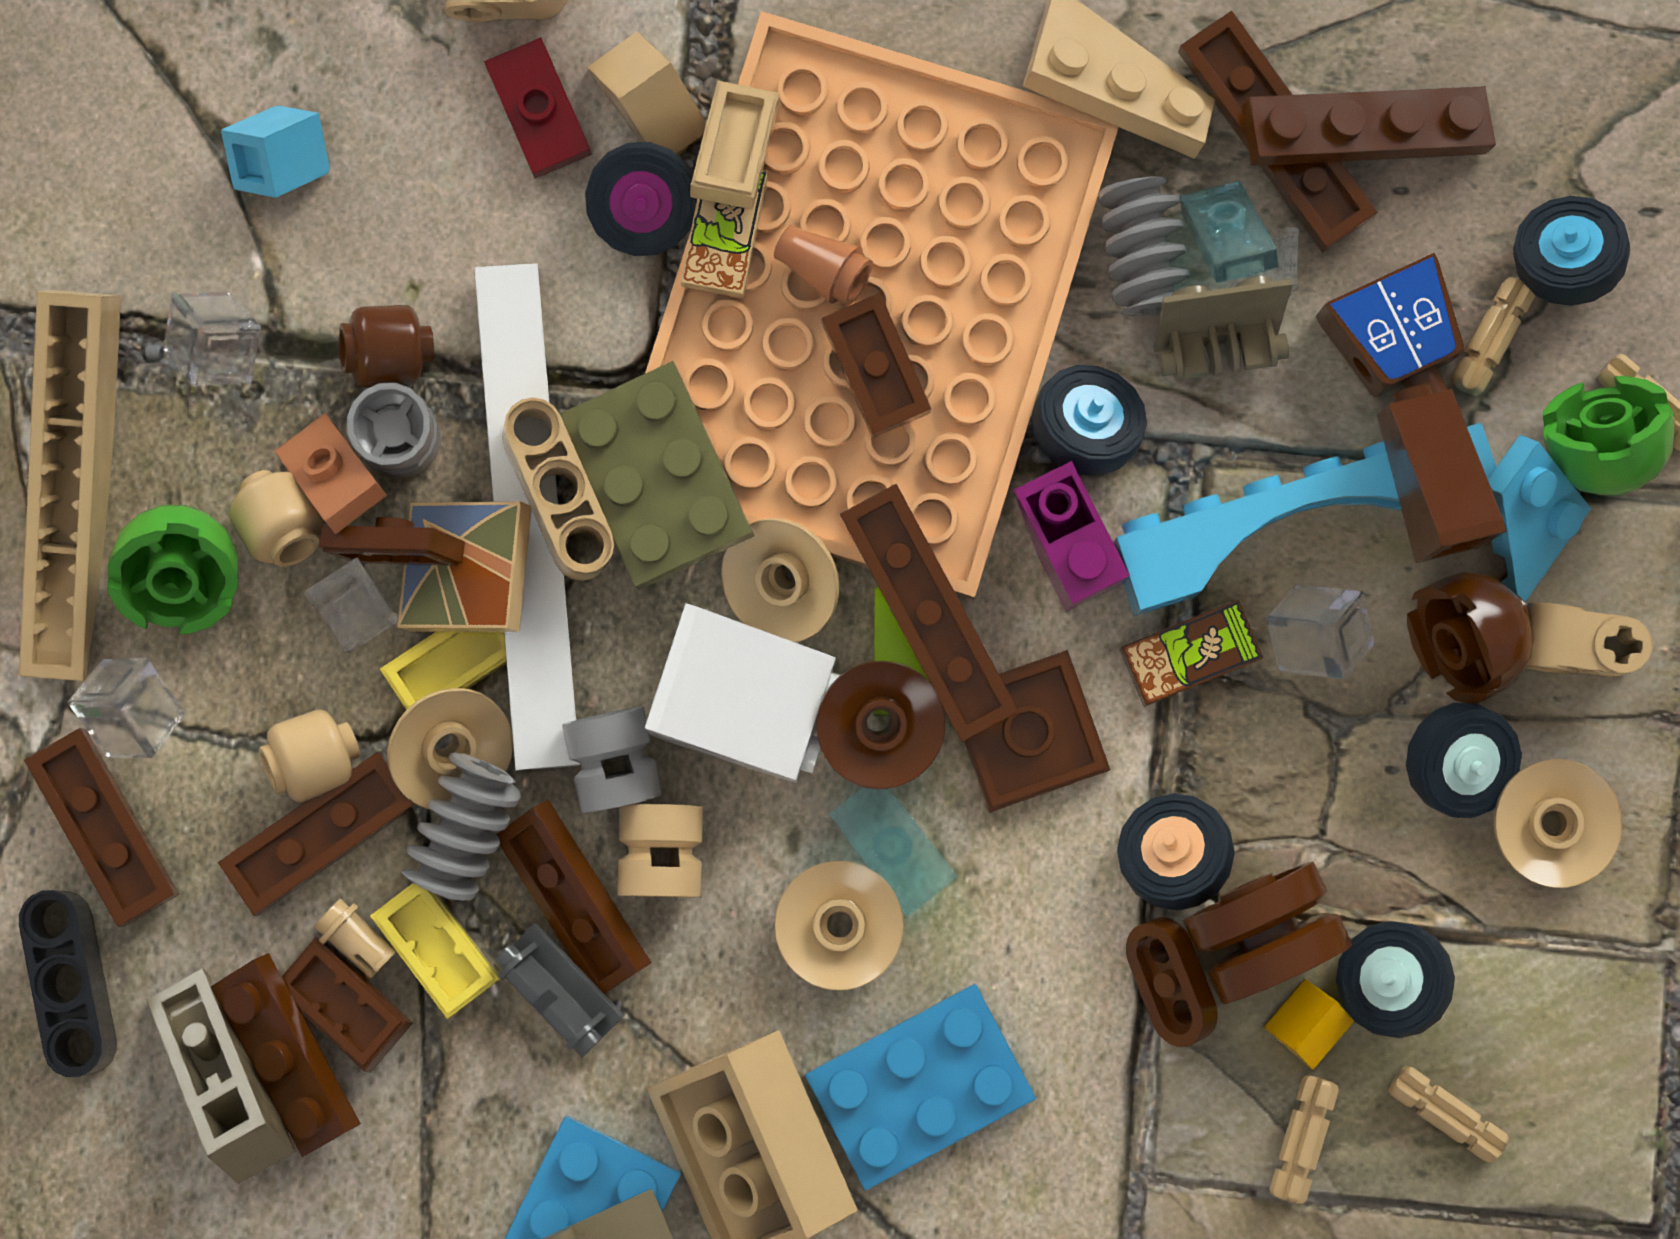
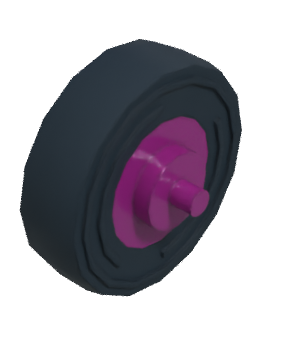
(640, 199)

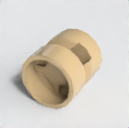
(660, 828)

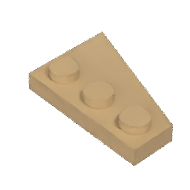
(1115, 79)

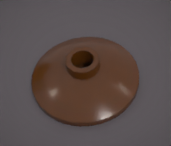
(885, 756)

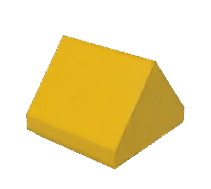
(1309, 1023)

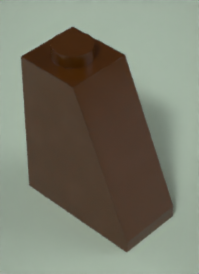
(1438, 474)

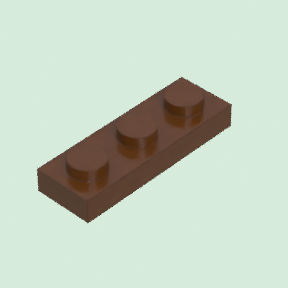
(101, 827)
(315, 835)
(572, 897)
(285, 1054)

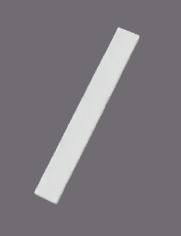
(540, 652)

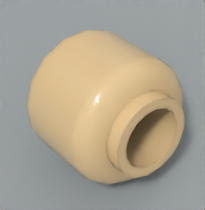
(275, 518)
(308, 755)

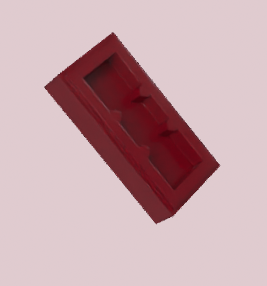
(538, 108)

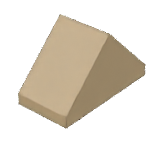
(649, 94)

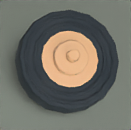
(1175, 851)

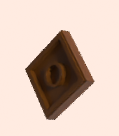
(1044, 743)

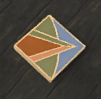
(489, 583)

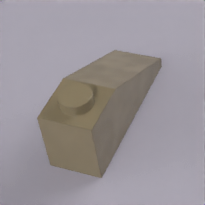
(218, 1080)

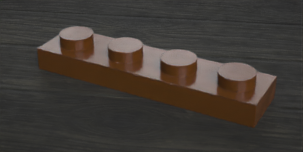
(1232, 71)
(1368, 125)
(929, 612)

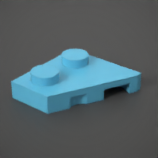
(1538, 513)

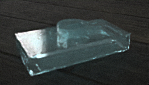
(1229, 232)
(893, 846)

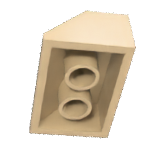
(752, 1145)

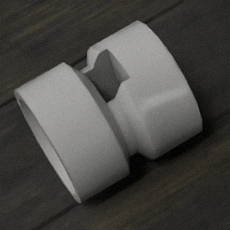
(394, 430)
(608, 737)

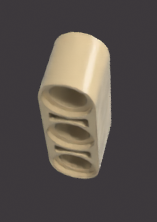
(559, 458)

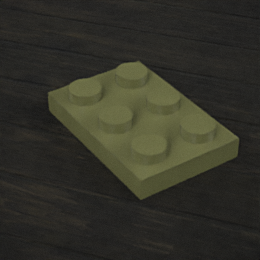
(656, 475)

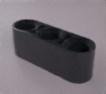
(44, 959)

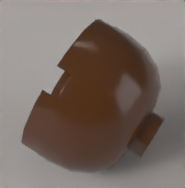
(1471, 634)

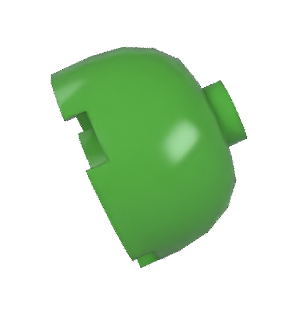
(1610, 435)
(173, 569)

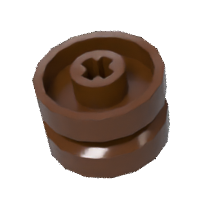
(1270, 939)

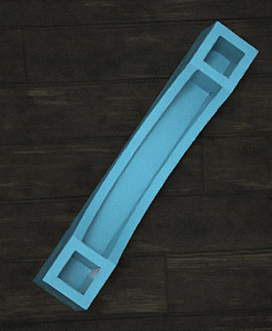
(1179, 556)

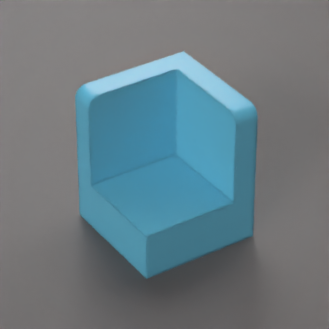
(275, 151)

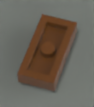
(876, 365)

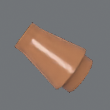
(826, 264)

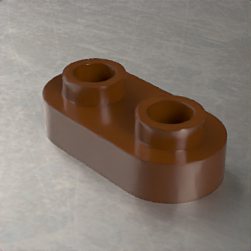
(1171, 982)

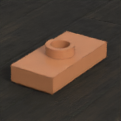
(330, 473)

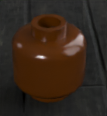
(385, 345)

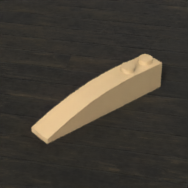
(68, 478)

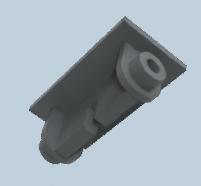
(558, 990)

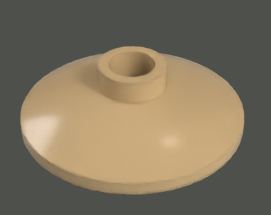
(763, 595)
(477, 731)
(1588, 819)
(831, 959)

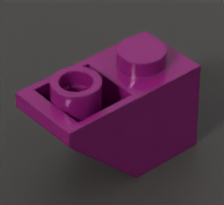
(1070, 537)

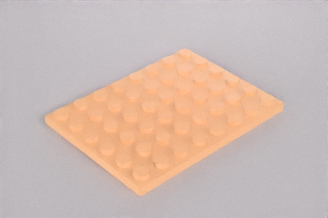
(973, 235)

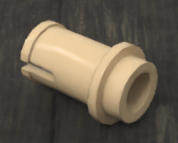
(354, 938)

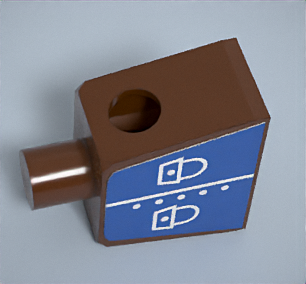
(1396, 328)

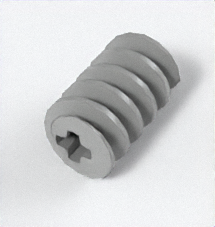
(1141, 243)
(464, 829)

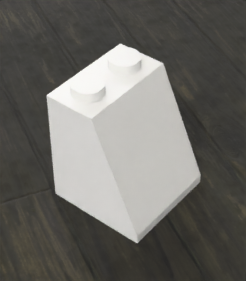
(741, 695)

